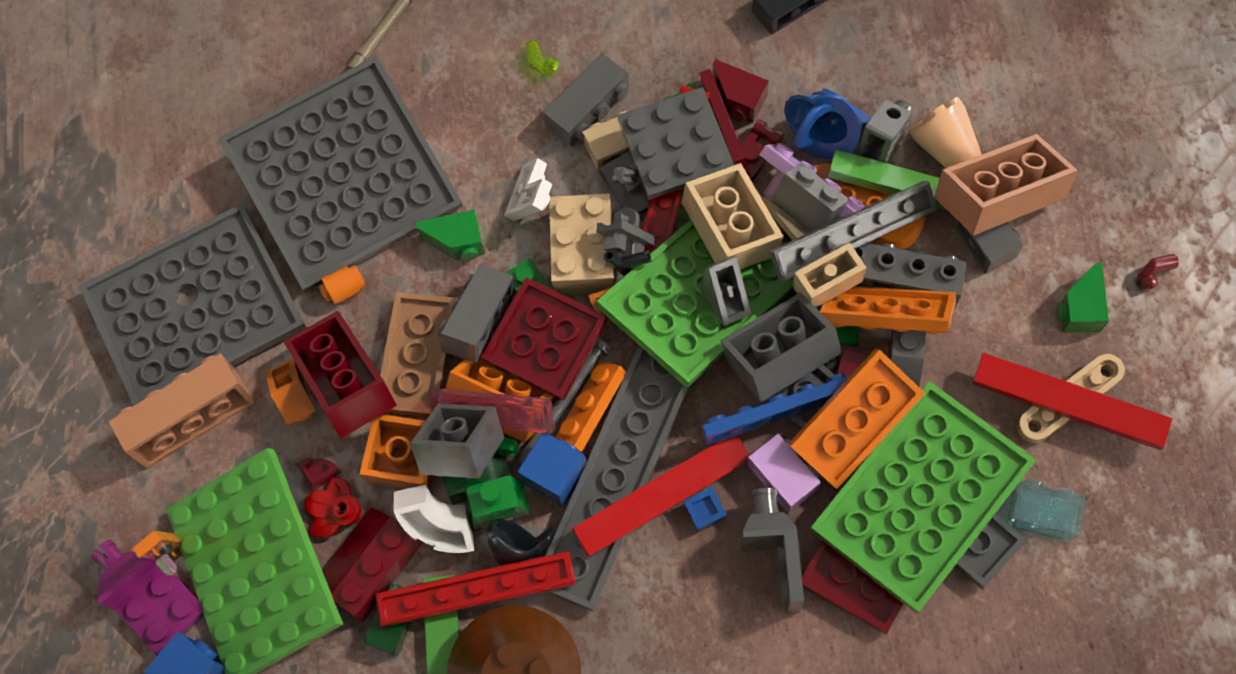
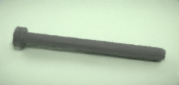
(559, 406)

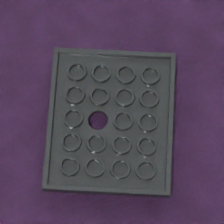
(237, 309)

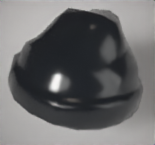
(513, 543)

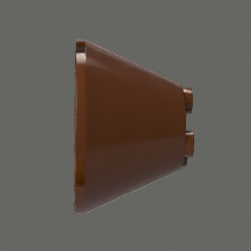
(514, 642)

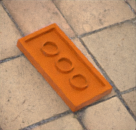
(892, 309)
(856, 418)

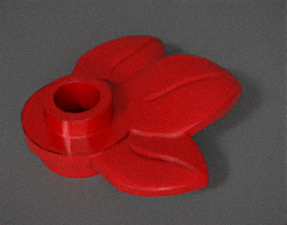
(328, 508)

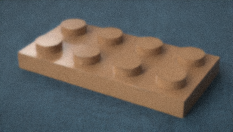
(413, 351)

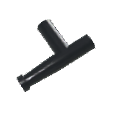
(624, 264)

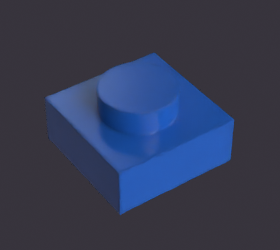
(705, 509)

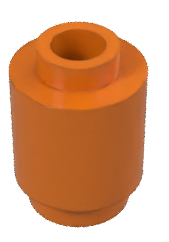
(341, 284)

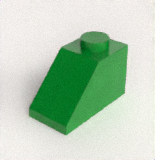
(454, 234)
(1085, 304)

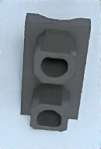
(625, 234)

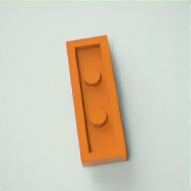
(591, 404)

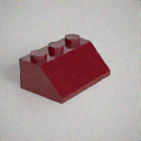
(369, 562)

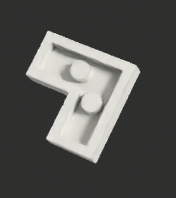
(530, 191)

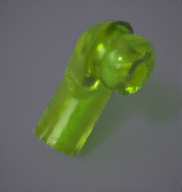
(539, 63)

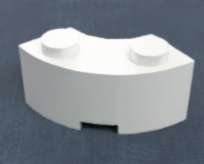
(432, 521)

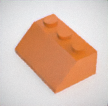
(490, 379)

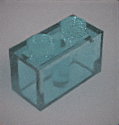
(1046, 510)

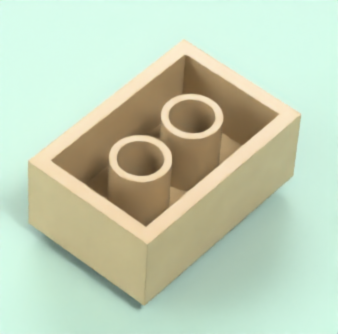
(731, 216)
(576, 246)

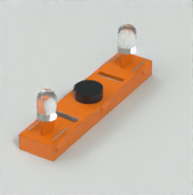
(159, 546)

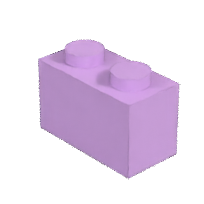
(783, 470)

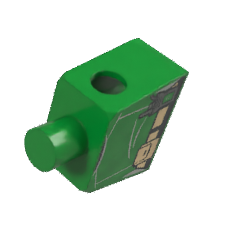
(495, 501)

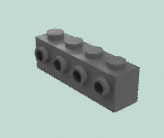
(910, 269)

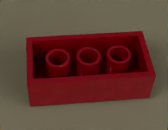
(340, 374)

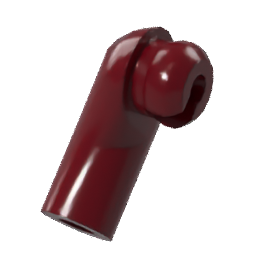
(1147, 274)

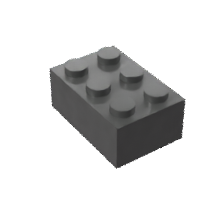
(781, 346)

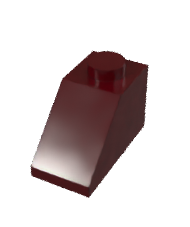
(740, 91)

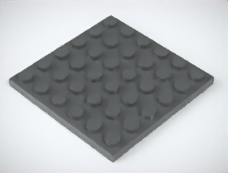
(340, 172)

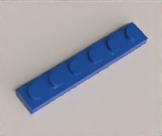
(776, 409)

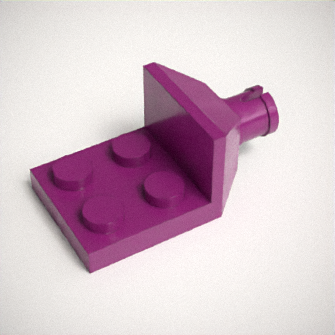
(145, 597)

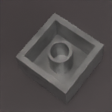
(457, 440)

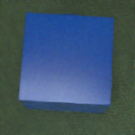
(552, 468)
(186, 656)

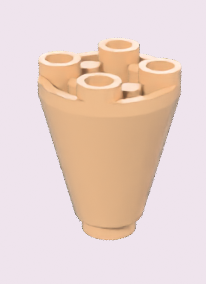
(947, 134)

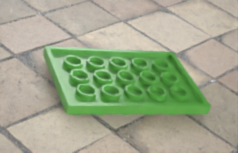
(667, 312)
(923, 497)
(253, 566)

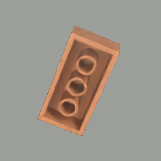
(1005, 184)
(181, 411)

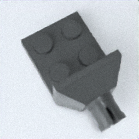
(774, 530)

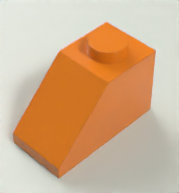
(290, 392)

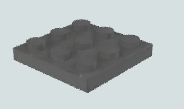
(674, 142)

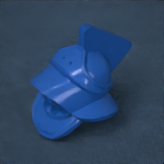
(824, 123)

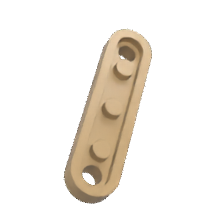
(1087, 377)

